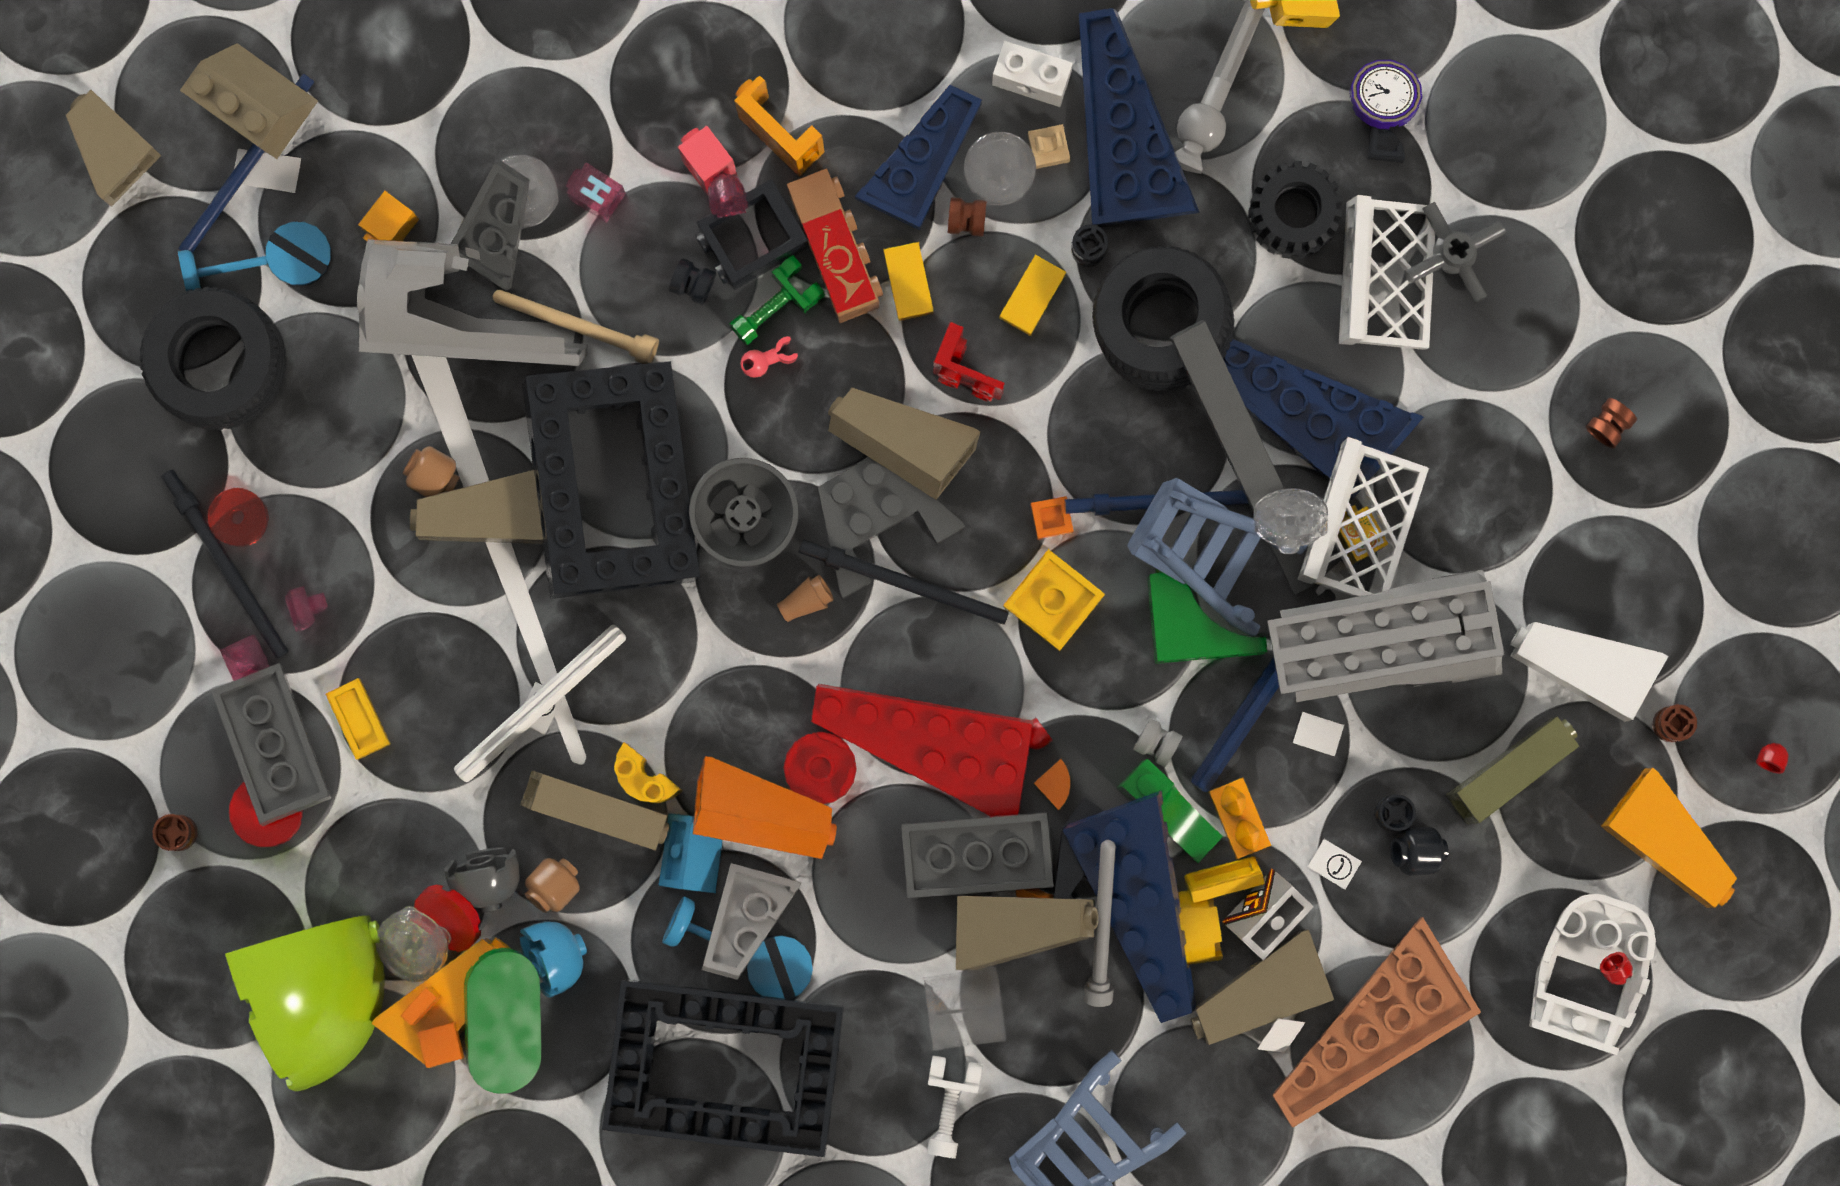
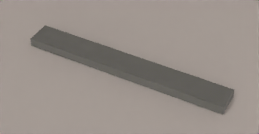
(1233, 429)

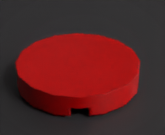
(820, 767)
(247, 825)
(452, 913)

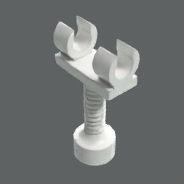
(943, 1143)

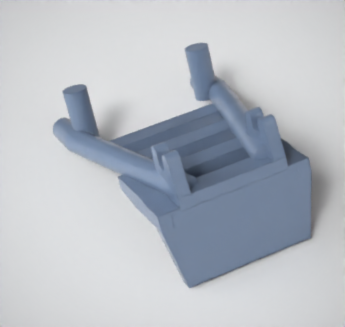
(1148, 546)
(1027, 1158)

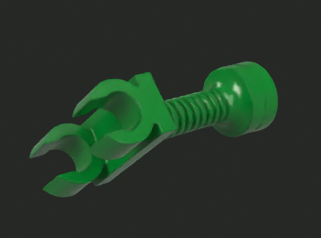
(746, 327)

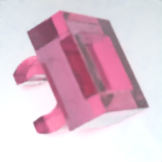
(304, 608)
(244, 657)

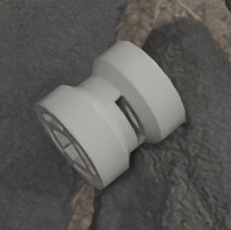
(1150, 738)

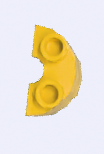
(636, 782)
(1201, 929)

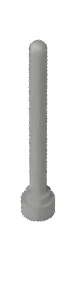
(1098, 989)

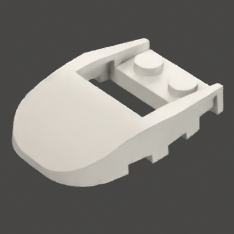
(1587, 934)

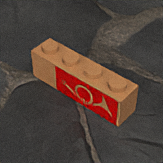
(834, 246)

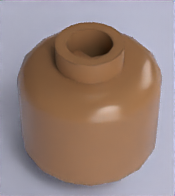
(430, 472)
(552, 885)

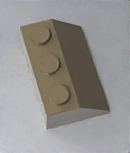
(250, 97)

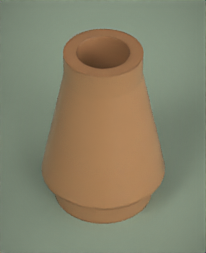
(806, 598)

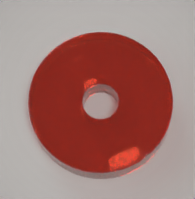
(221, 517)

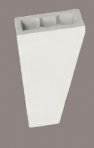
(1595, 668)

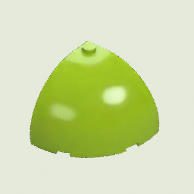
(312, 997)

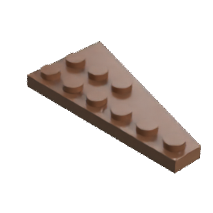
(1393, 1015)

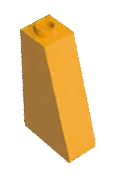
(1667, 837)
(449, 1008)

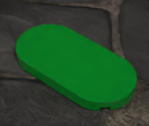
(502, 1021)

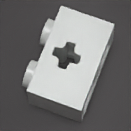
(1032, 73)

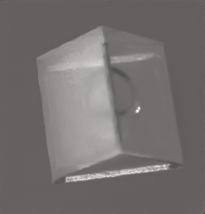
(964, 1008)

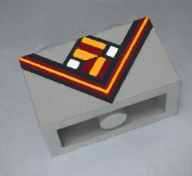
(1268, 914)

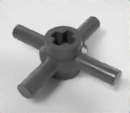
(1454, 240)

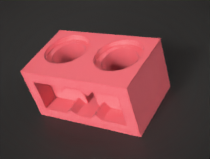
(705, 156)

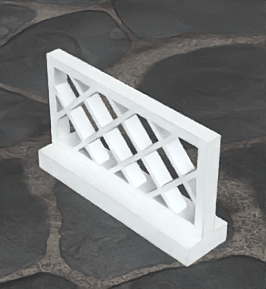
(1357, 279)
(1337, 501)

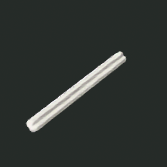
(539, 703)

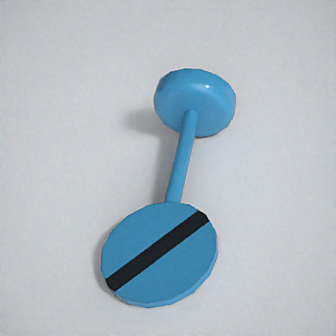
(294, 254)
(776, 970)

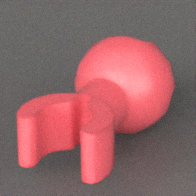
(761, 360)

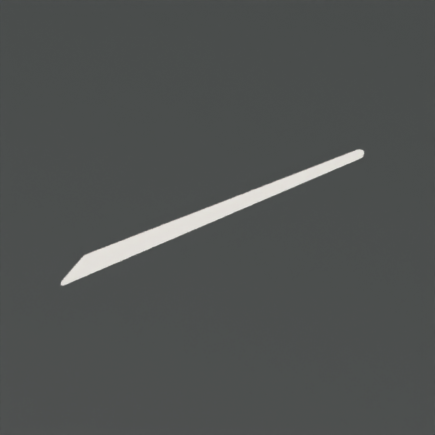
(463, 449)

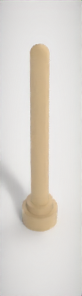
(641, 348)

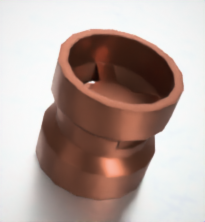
(967, 217)
(1611, 423)
(1667, 724)
(167, 832)

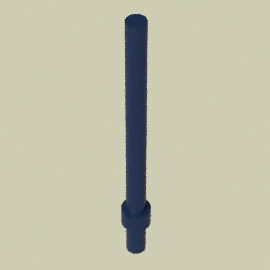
(230, 187)
(1102, 504)

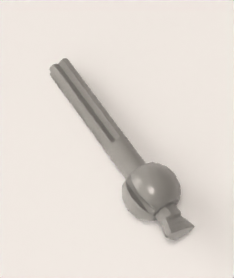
(1202, 124)

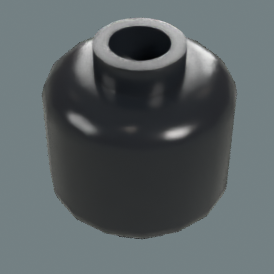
(1419, 851)

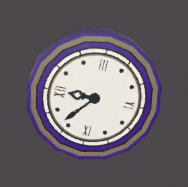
(1385, 94)

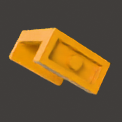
(797, 153)

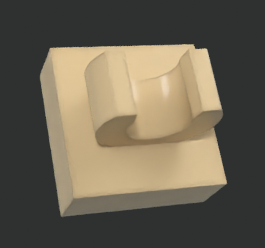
(1049, 146)

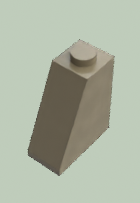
(109, 147)

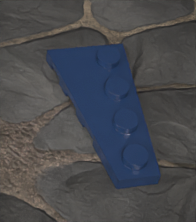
(916, 169)

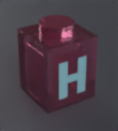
(595, 191)

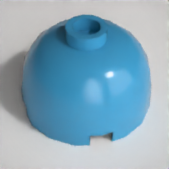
(554, 954)

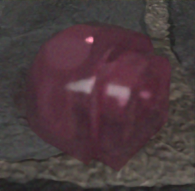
(727, 195)

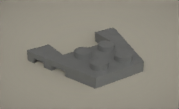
(870, 501)

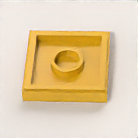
(1053, 600)

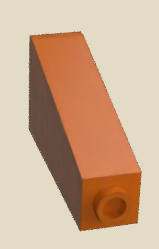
(758, 812)

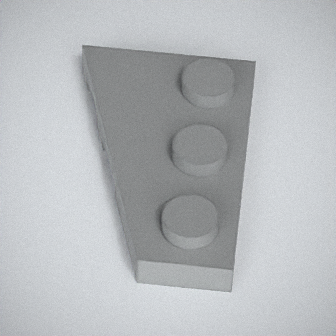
(744, 918)

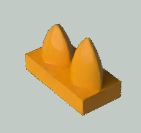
(1239, 818)

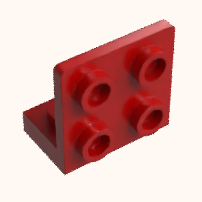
(952, 374)

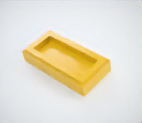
(908, 281)
(1032, 295)
(358, 719)
(1224, 879)

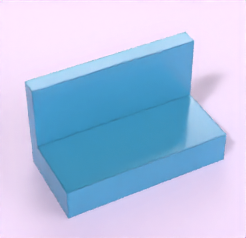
(689, 858)

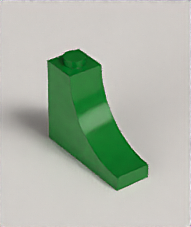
(1185, 632)
(1184, 823)

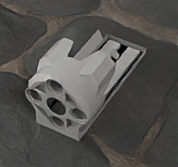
(401, 321)
(1390, 638)

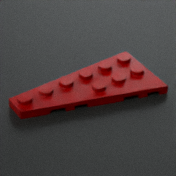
(955, 749)

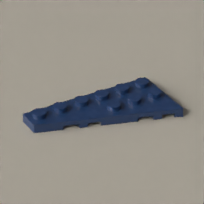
(1129, 150)
(1314, 411)
(1143, 898)

